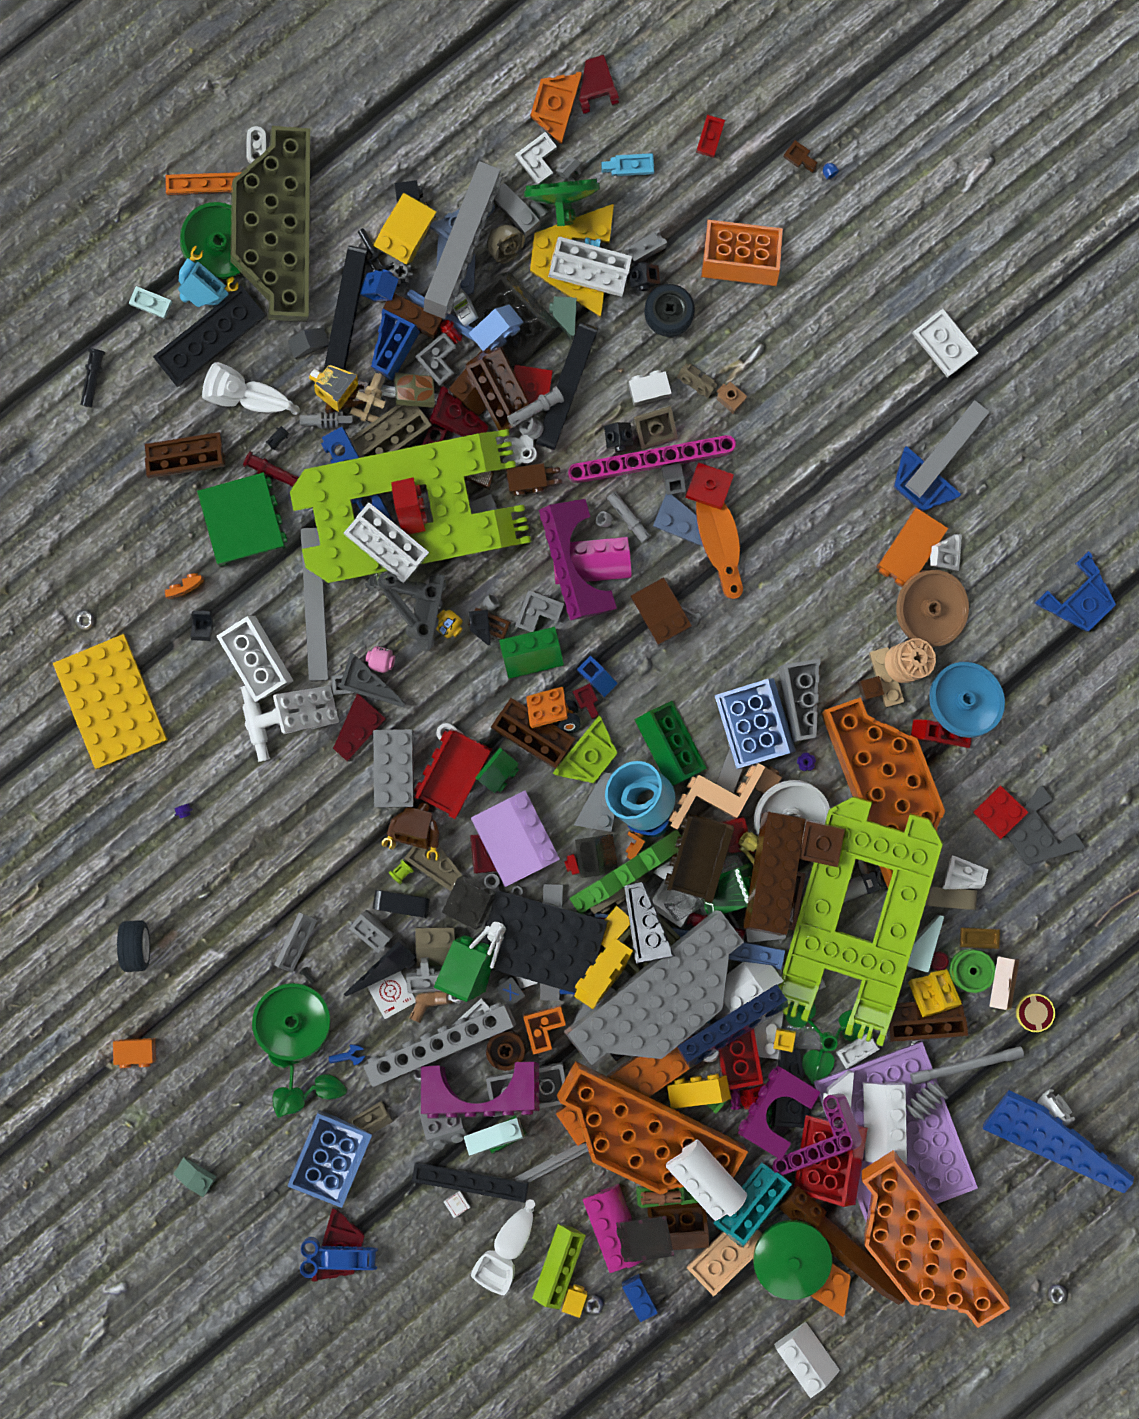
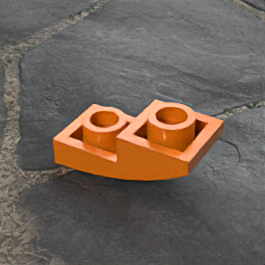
(189, 584)

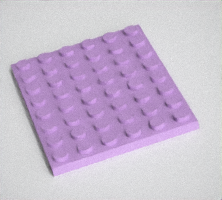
(932, 1144)

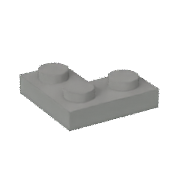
(535, 606)

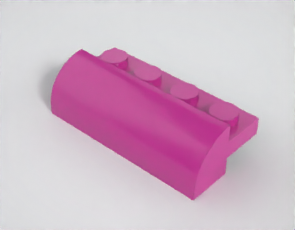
(600, 559)
(604, 1212)

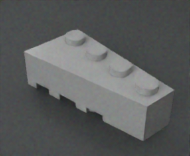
(801, 697)

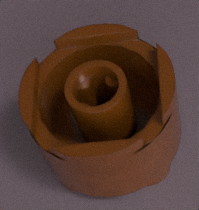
(502, 1060)

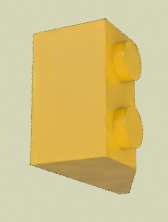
(405, 229)

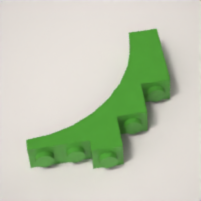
(626, 873)

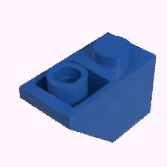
(597, 676)

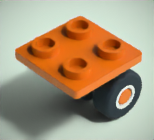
(552, 707)

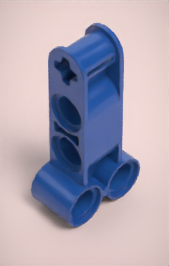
(336, 1257)

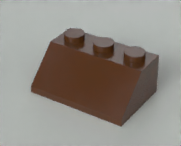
(467, 393)
(685, 1223)

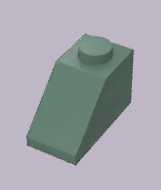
(565, 314)
(194, 1177)

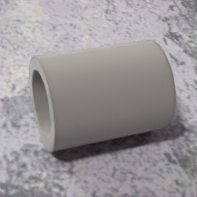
(539, 210)

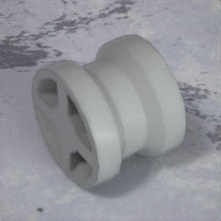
(531, 427)

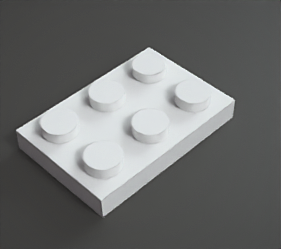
(945, 343)

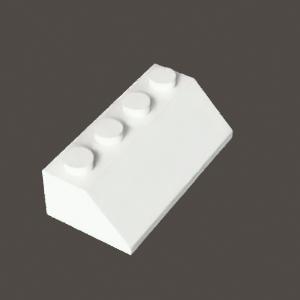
(254, 658)
(885, 1119)

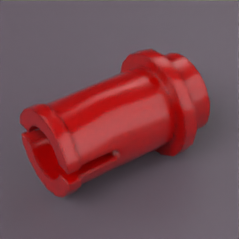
(448, 328)

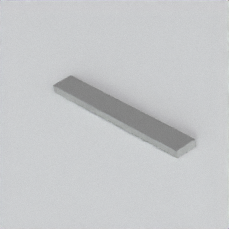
(314, 614)

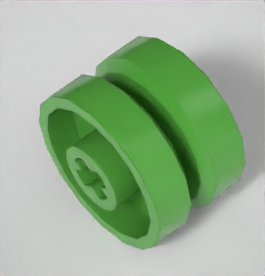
(979, 979)

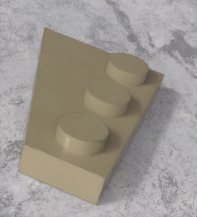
(441, 871)

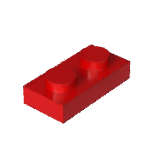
(710, 136)

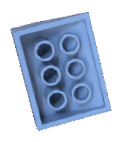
(755, 723)
(329, 1159)

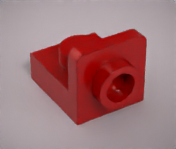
(750, 1095)

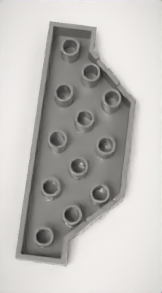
(663, 999)

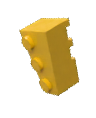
(603, 973)

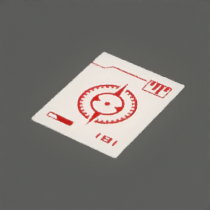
(391, 995)

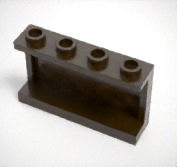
(699, 857)

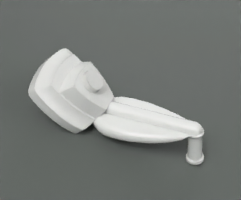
(228, 387)
(495, 1268)

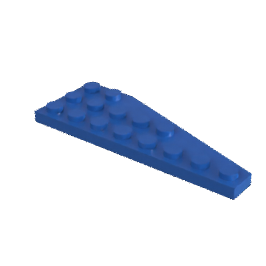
(1038, 1131)

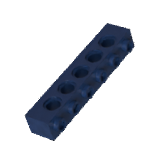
(733, 1026)

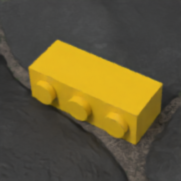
(698, 1091)

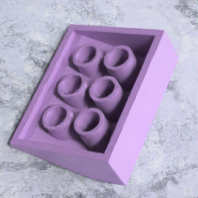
(515, 838)

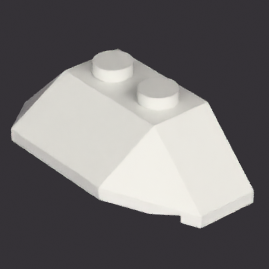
(745, 984)

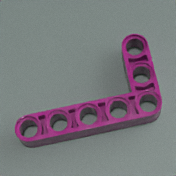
(824, 1148)

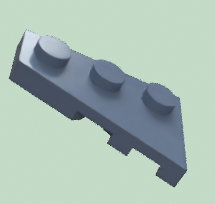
(678, 520)

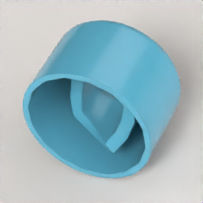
(628, 784)

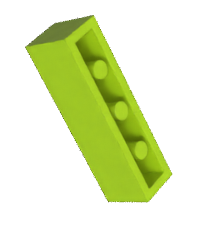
(558, 1266)

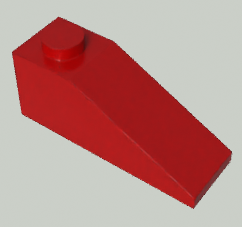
(936, 733)

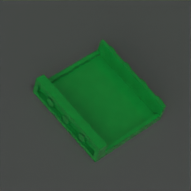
(242, 518)

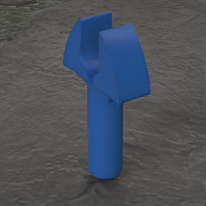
(348, 1055)

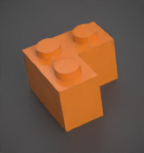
(539, 1023)

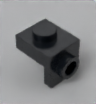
(201, 625)

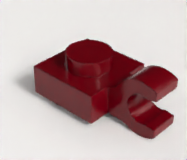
(586, 697)

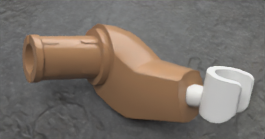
(428, 1000)

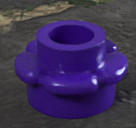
(801, 762)
(183, 810)

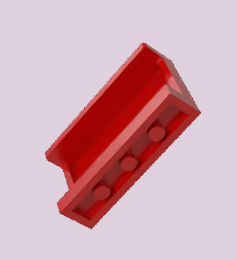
(452, 772)

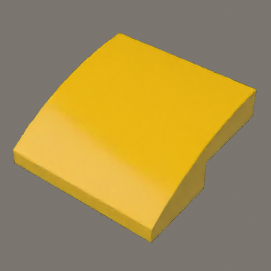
(935, 993)

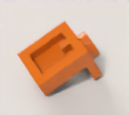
(633, 849)

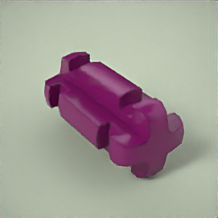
(735, 1099)

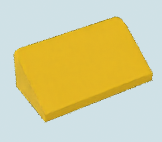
(617, 923)

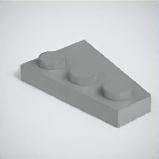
(595, 811)

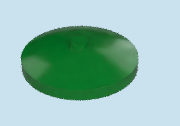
(210, 231)
(291, 1022)
(792, 1260)

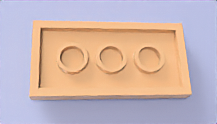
(722, 1261)

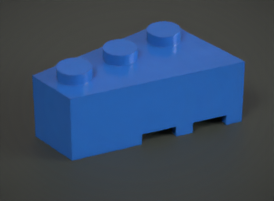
(393, 344)

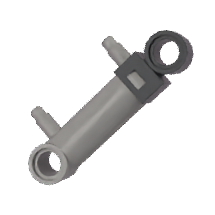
(865, 883)

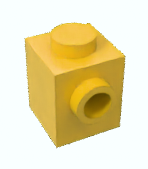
(574, 1300)

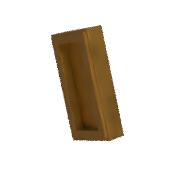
(979, 938)

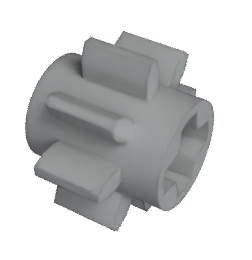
(397, 270)

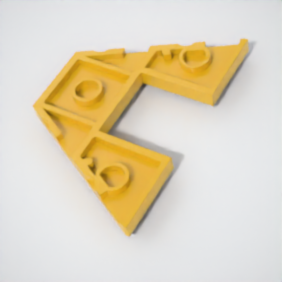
(591, 225)

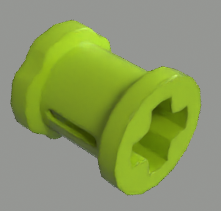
(401, 871)

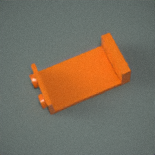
(911, 547)

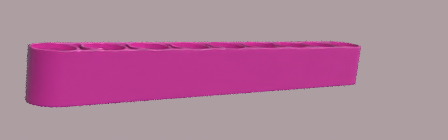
(659, 453)

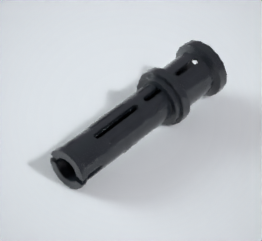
(93, 369)

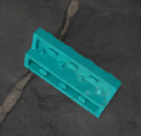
(763, 1192)

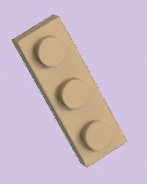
(891, 688)

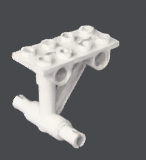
(293, 712)

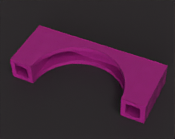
(579, 596)
(519, 1096)

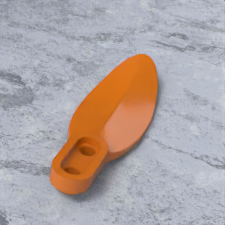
(721, 545)

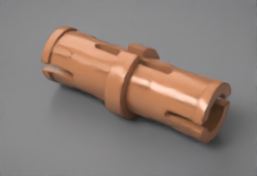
(655, 1198)

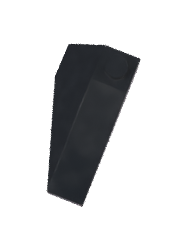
(391, 963)

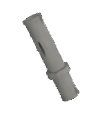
(633, 523)

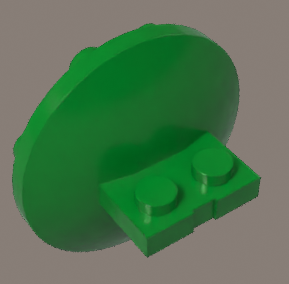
(562, 196)

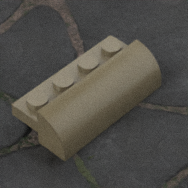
(391, 431)

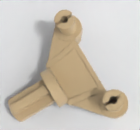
(371, 396)

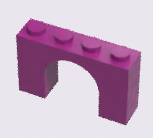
(779, 1085)

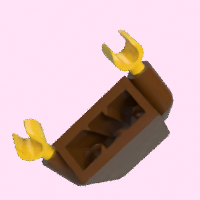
(415, 829)

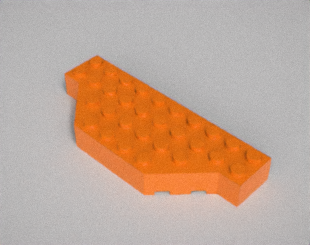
(883, 768)
(638, 1133)
(923, 1248)

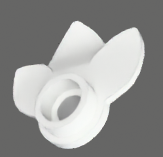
(520, 447)

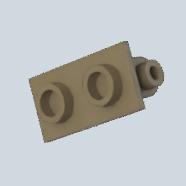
(703, 385)

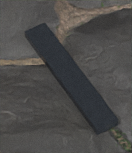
(470, 1182)

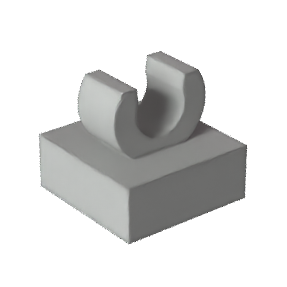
(567, 168)

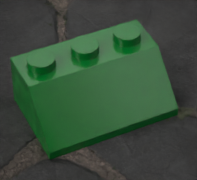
(531, 652)

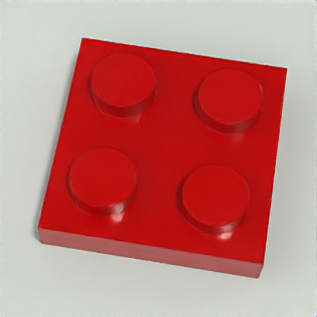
(1000, 812)

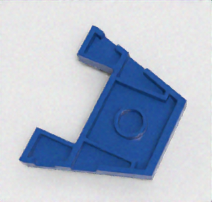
(1087, 603)

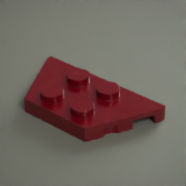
(339, 1232)

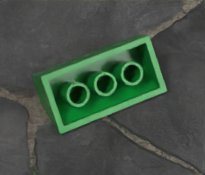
(670, 743)

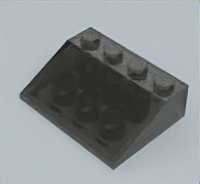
(537, 324)

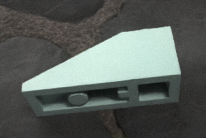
(925, 945)
(494, 1136)

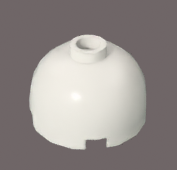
(1057, 1106)

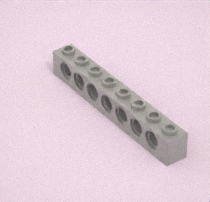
(379, 1075)

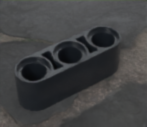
(401, 903)

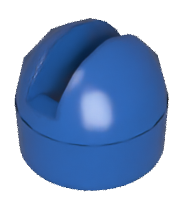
(830, 170)

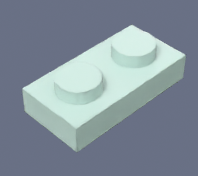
(150, 302)

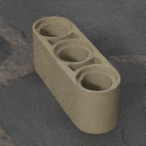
(952, 898)

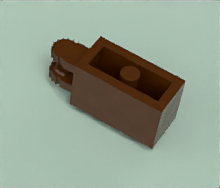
(530, 479)

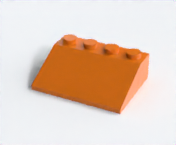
(742, 252)

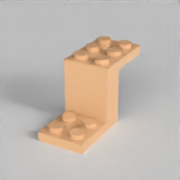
(716, 795)

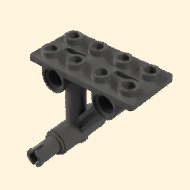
(425, 607)

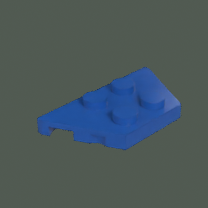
(937, 493)

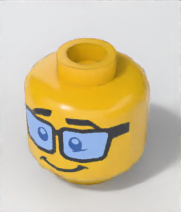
(449, 624)

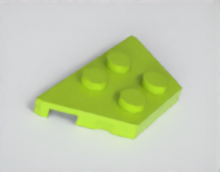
(589, 755)

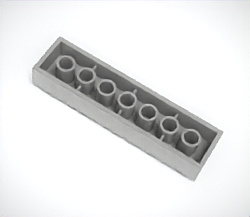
(462, 240)

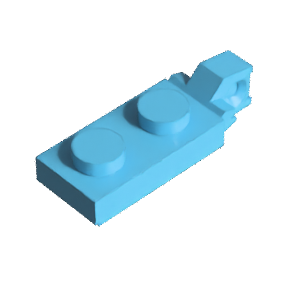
(629, 165)

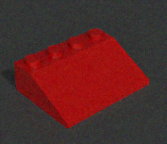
(835, 1178)

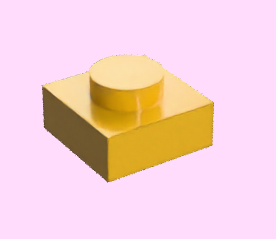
(784, 1040)

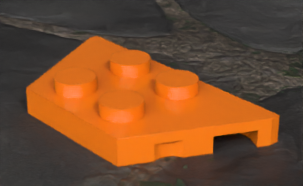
(555, 103)
(835, 1290)

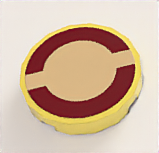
(1035, 1012)

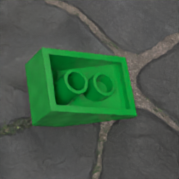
(497, 771)

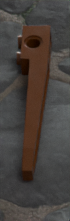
(802, 1207)

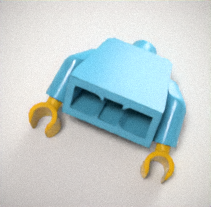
(201, 285)

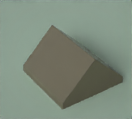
(655, 427)

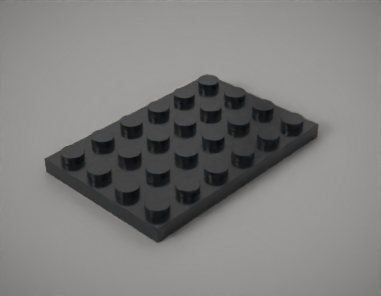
(545, 941)

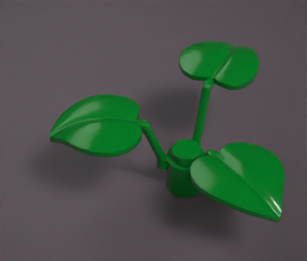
(816, 1063)
(291, 1100)

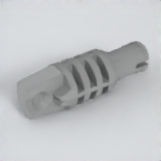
(326, 421)

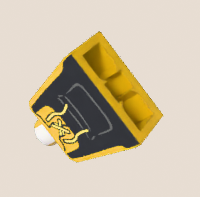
(334, 385)

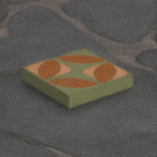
(414, 390)

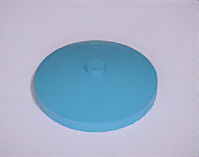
(967, 699)

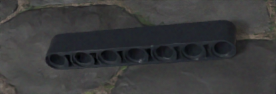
(346, 307)
(568, 384)

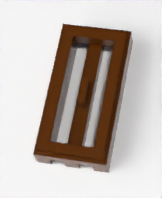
(504, 629)

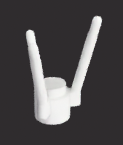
(495, 934)

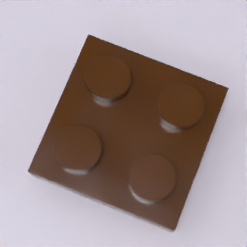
(822, 843)

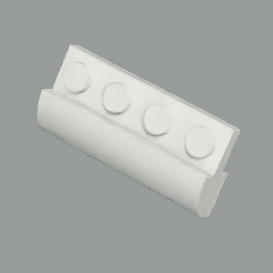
(589, 266)
(386, 543)
(707, 1180)

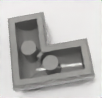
(432, 359)

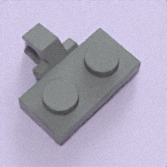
(422, 980)

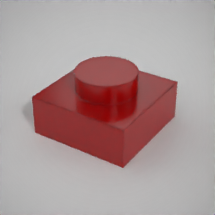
(571, 864)

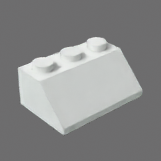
(807, 1359)

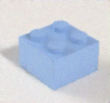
(496, 328)

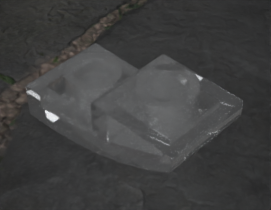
(805, 1037)

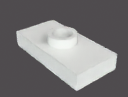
(856, 1051)

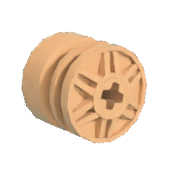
(901, 662)

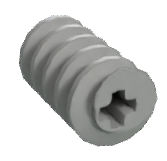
(926, 1101)

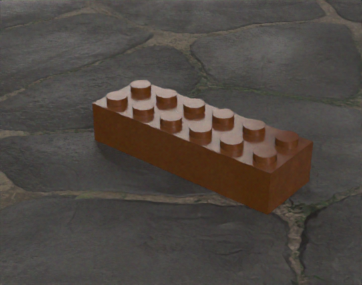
(774, 873)

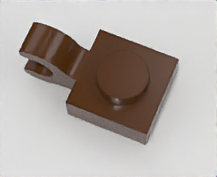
(798, 155)

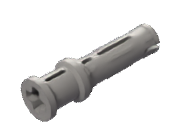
(543, 403)

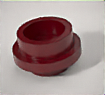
(939, 961)

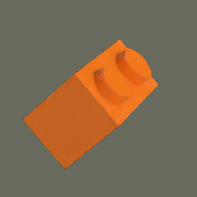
(134, 1052)

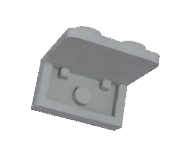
(442, 1130)

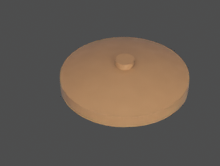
(932, 607)

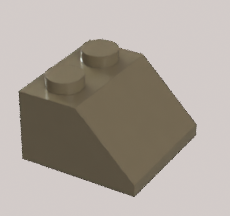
(433, 943)

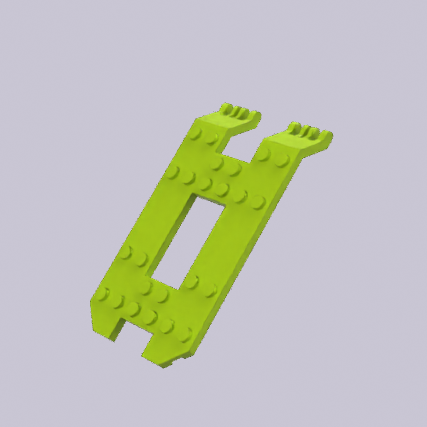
(437, 465)
(878, 963)

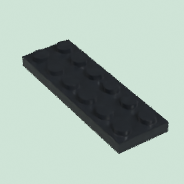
(209, 336)

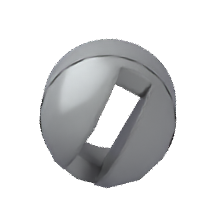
(600, 518)
(491, 602)

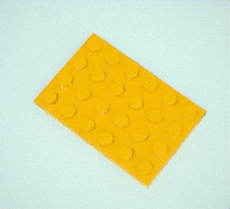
(110, 701)

